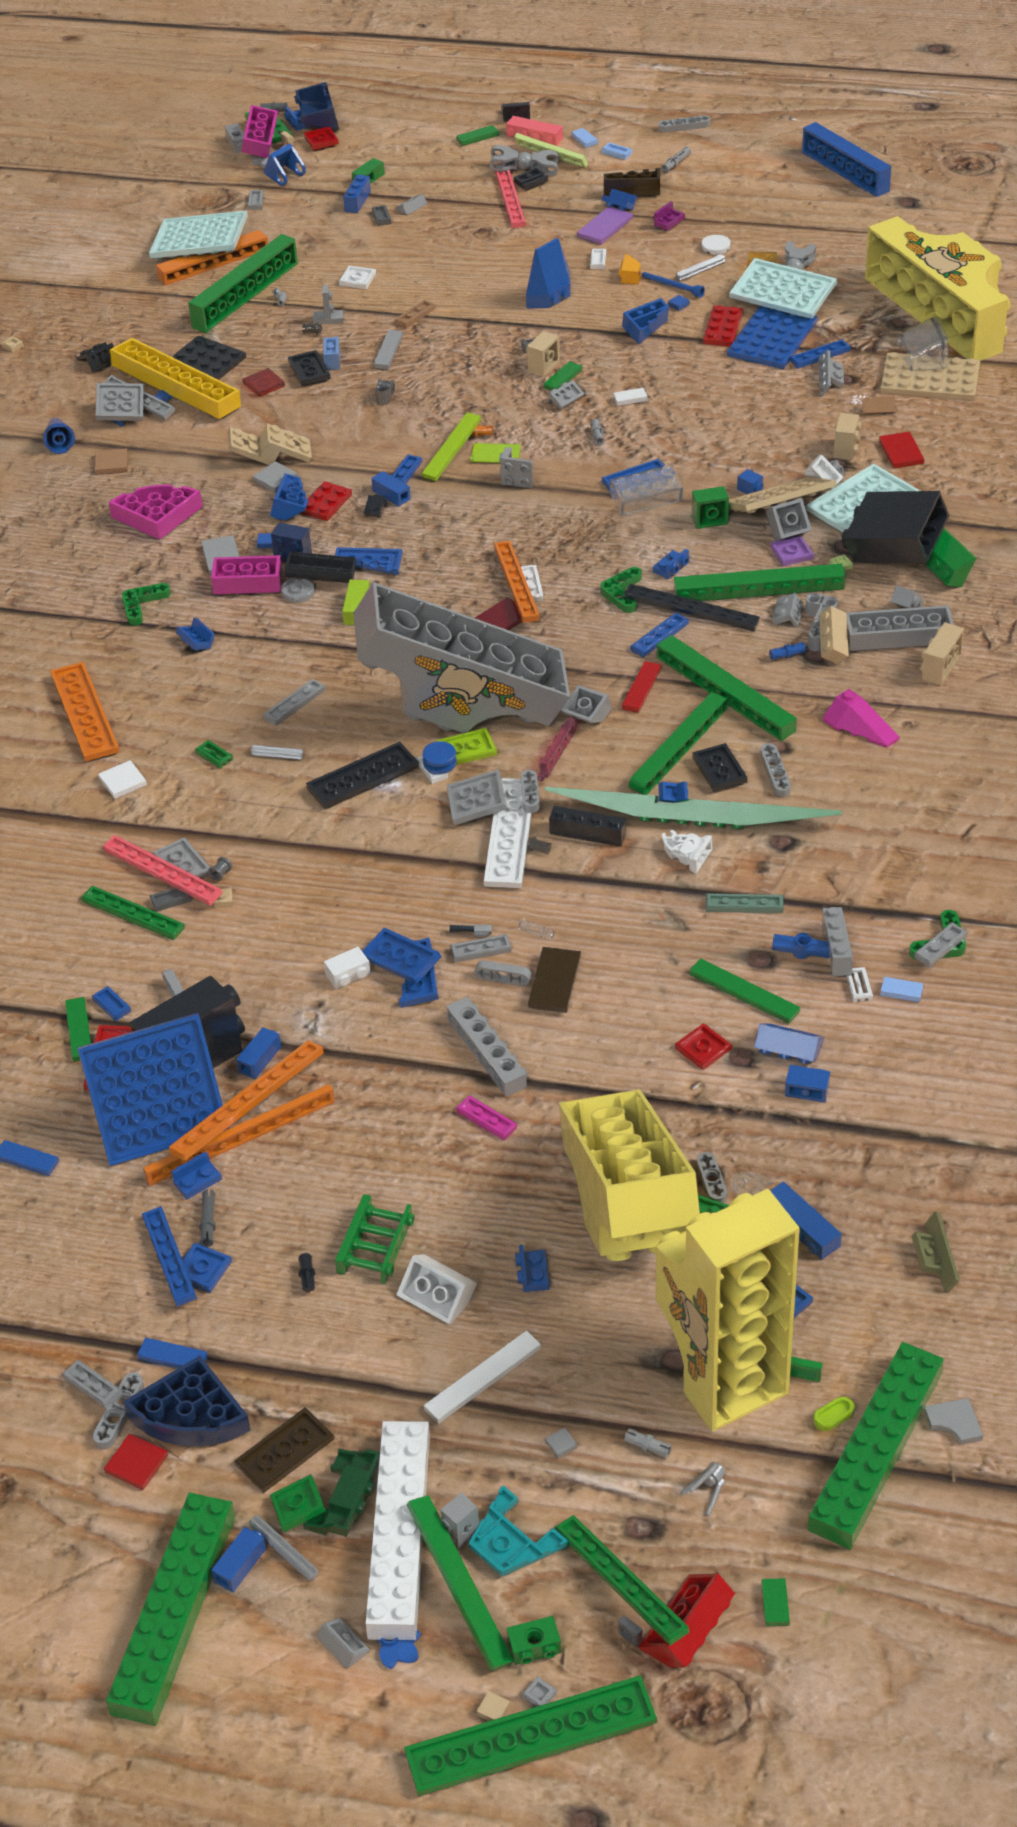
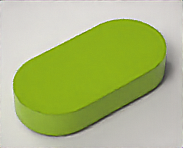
(833, 1414)

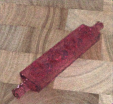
(557, 748)

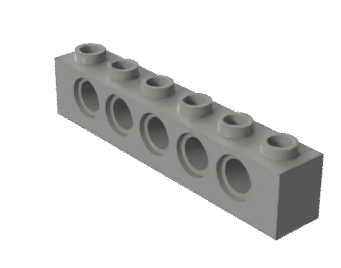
(486, 1046)

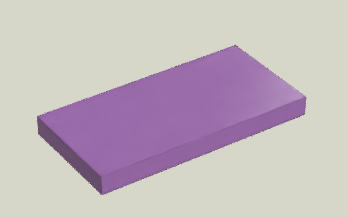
(605, 225)

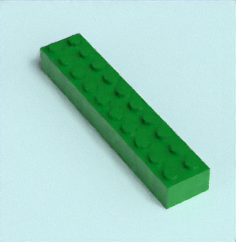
(243, 283)
(875, 1445)
(171, 1610)

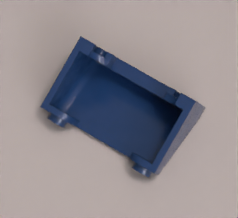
(316, 107)

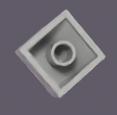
(587, 705)

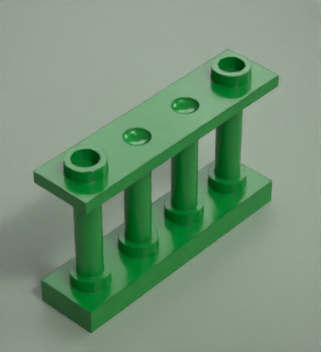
(359, 1226)

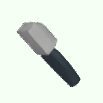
(479, 930)

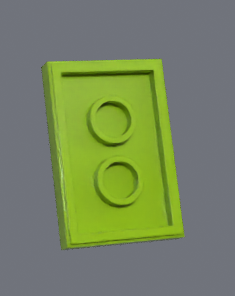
(472, 745)

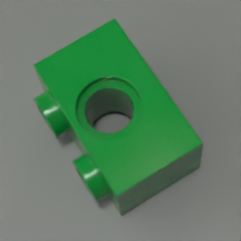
(539, 1630)

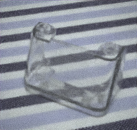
(925, 346)

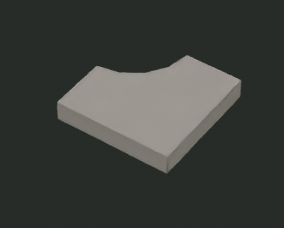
(956, 1418)

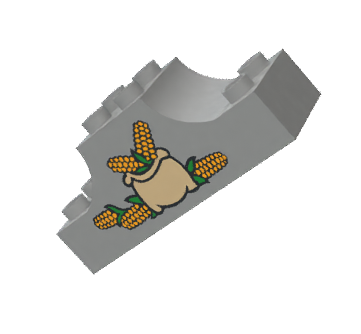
(456, 665)

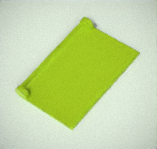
(491, 452)

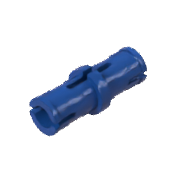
(787, 651)

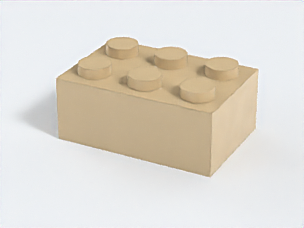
(942, 653)

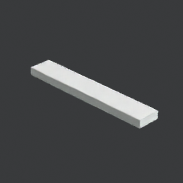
(482, 1377)

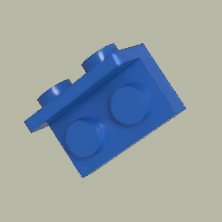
(294, 119)
(671, 563)
(195, 1176)
(533, 1270)

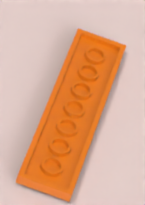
(84, 711)

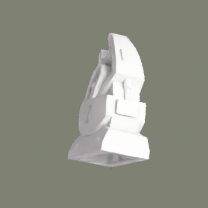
(688, 848)

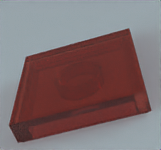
(263, 382)

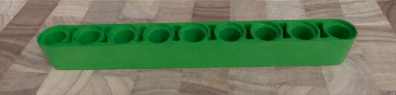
(678, 743)

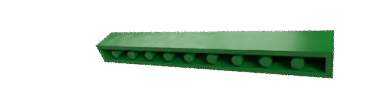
(761, 582)
(717, 680)

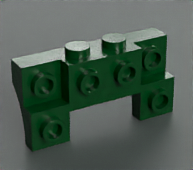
(350, 1493)

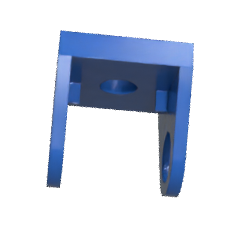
(283, 157)

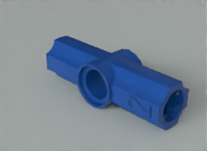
(801, 945)

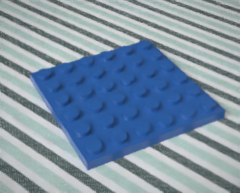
(150, 1086)

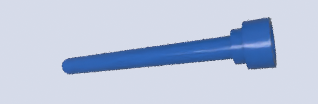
(697, 290)

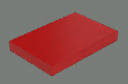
(901, 449)

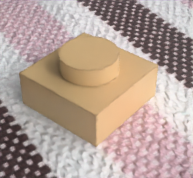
(286, 138)
(225, 899)

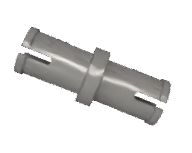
(597, 432)
(648, 1443)

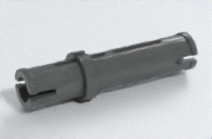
(207, 1222)

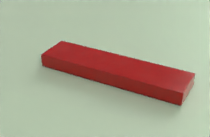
(641, 687)

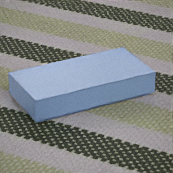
(584, 137)
(617, 151)
(901, 989)

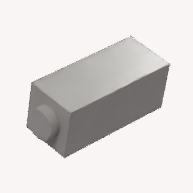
(234, 136)

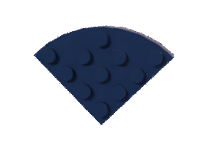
(188, 1408)

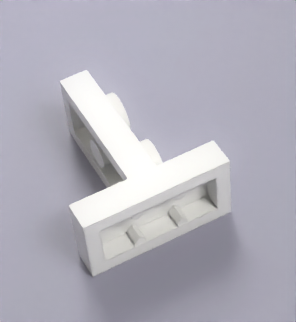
(823, 469)

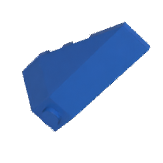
(289, 498)

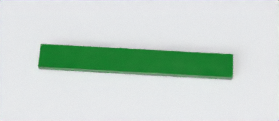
(622, 1580)
(460, 1583)

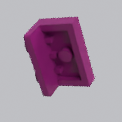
(667, 217)

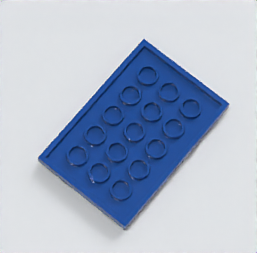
(771, 337)

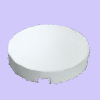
(716, 244)

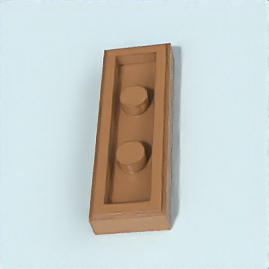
(415, 314)

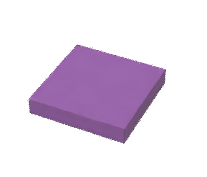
(791, 550)

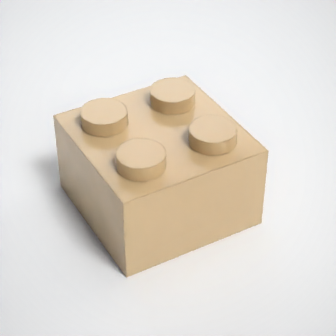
(543, 354)
(847, 436)

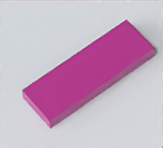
(486, 1118)

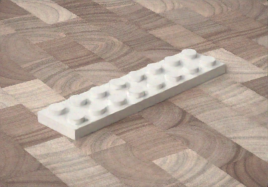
(508, 839)

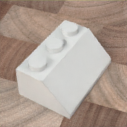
(436, 1288)

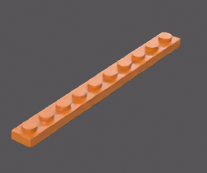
(245, 1100)
(247, 1131)

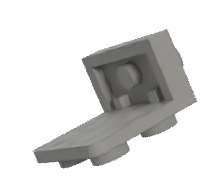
(515, 471)

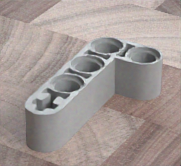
(814, 605)

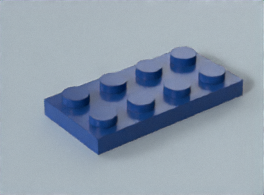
(401, 955)

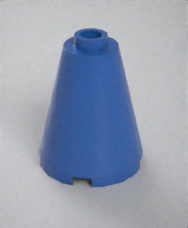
(58, 436)

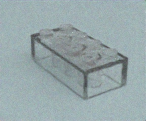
(646, 490)

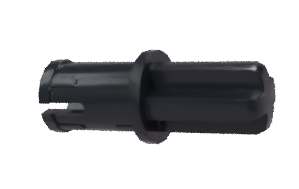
(306, 1272)

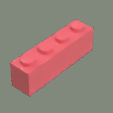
(535, 129)

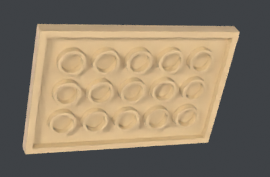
(955, 382)
(780, 493)

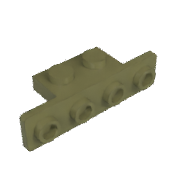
(935, 1253)

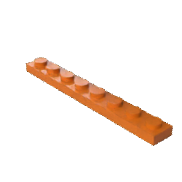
(516, 581)

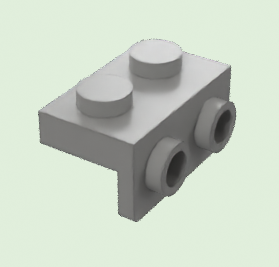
(787, 609)

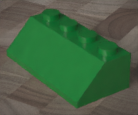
(950, 560)

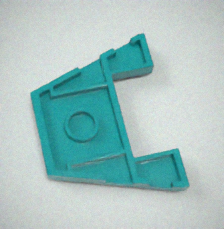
(506, 1546)

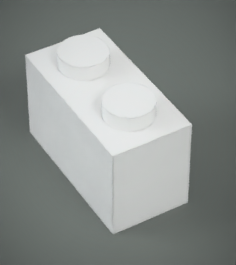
(347, 967)

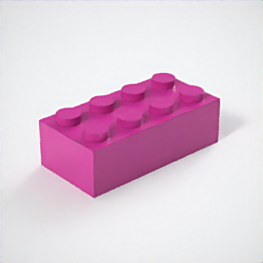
(259, 131)
(246, 574)

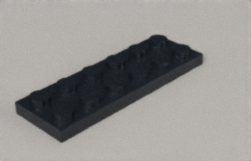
(362, 775)

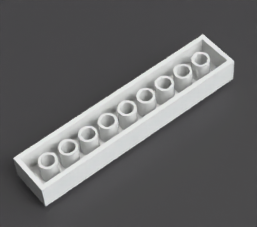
(396, 1538)

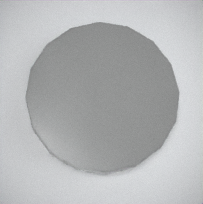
(297, 590)

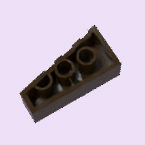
(634, 183)

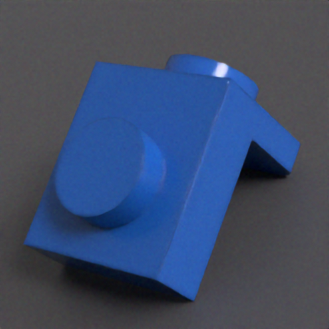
(672, 792)

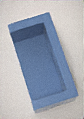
(331, 353)

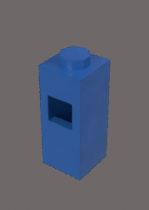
(391, 488)
(258, 1053)
(239, 1559)

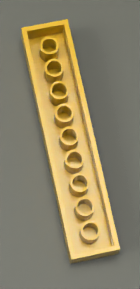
(175, 378)

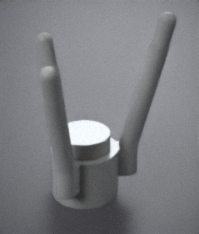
(710, 1476)

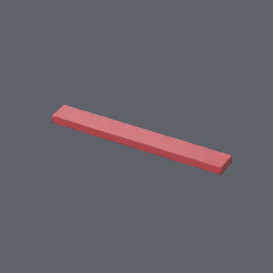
(510, 199)
(162, 870)

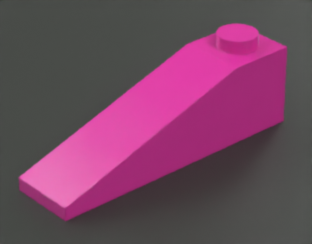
(855, 715)

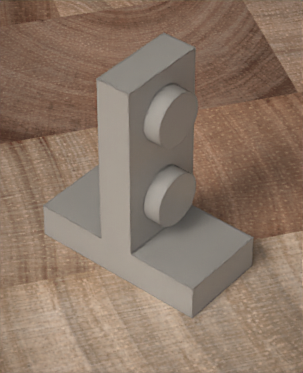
(329, 315)

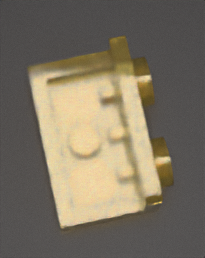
(767, 256)

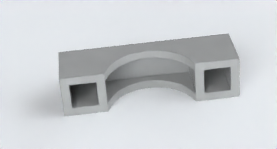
(838, 941)

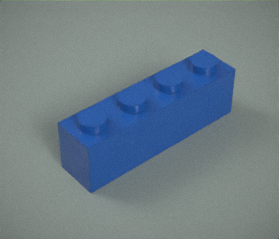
(814, 1230)

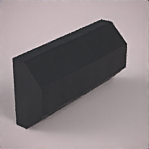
(320, 567)

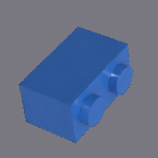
(807, 1083)

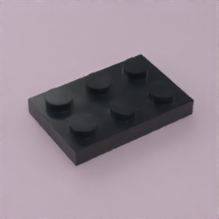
(309, 368)
(719, 767)

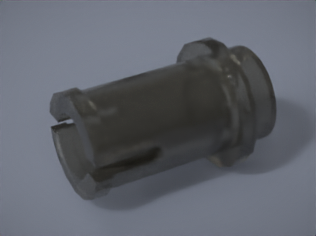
(312, 328)
(538, 845)

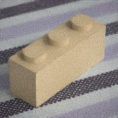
(833, 635)

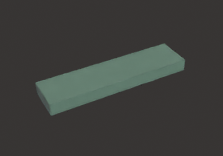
(744, 903)

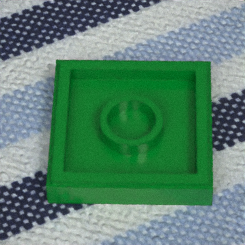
(297, 1503)

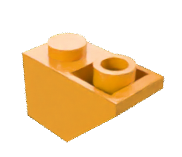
(630, 270)

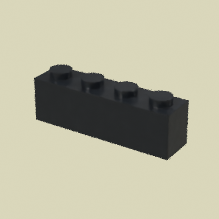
(587, 826)

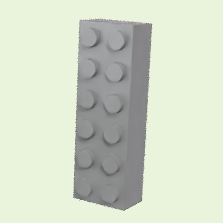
(895, 627)

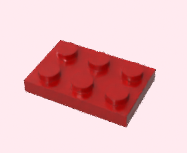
(327, 500)

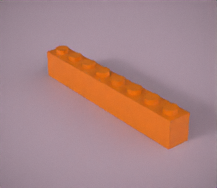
(186, 267)

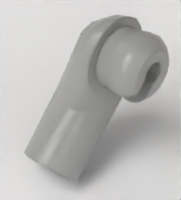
(280, 296)

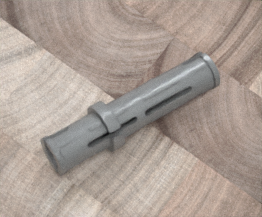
(673, 161)

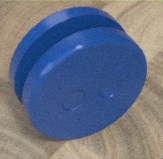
(439, 757)

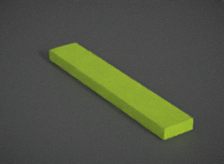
(451, 446)

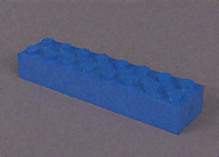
(846, 159)

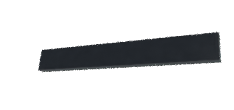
(692, 607)

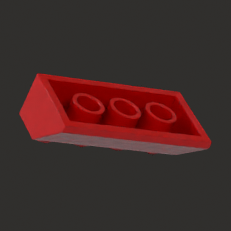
(699, 1606)

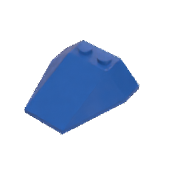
(548, 277)

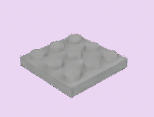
(119, 401)
(476, 797)

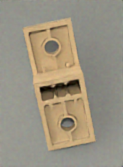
(269, 444)

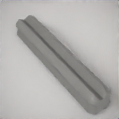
(277, 752)

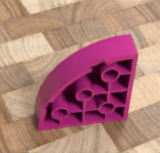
(156, 508)

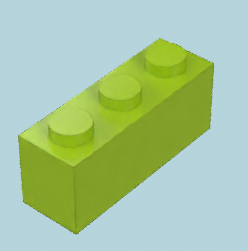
(355, 593)

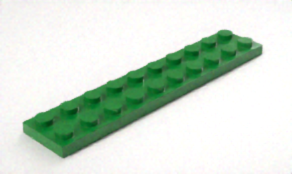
(529, 1735)

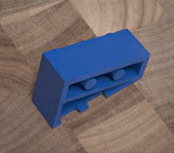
(645, 319)

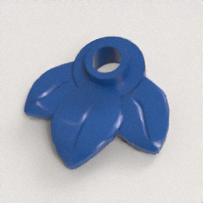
(398, 1650)

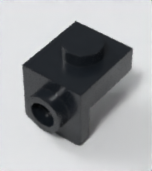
(375, 505)

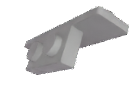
(829, 372)

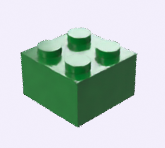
(710, 507)

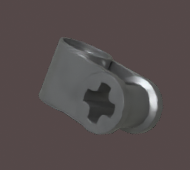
(384, 391)

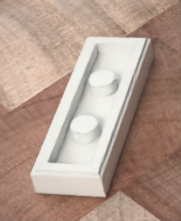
(532, 578)

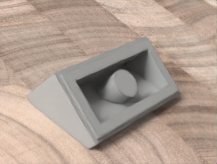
(412, 204)
(342, 1642)

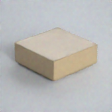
(12, 344)
(493, 1707)

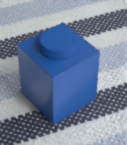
(749, 482)

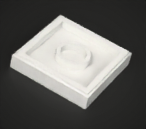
(357, 277)
(122, 779)

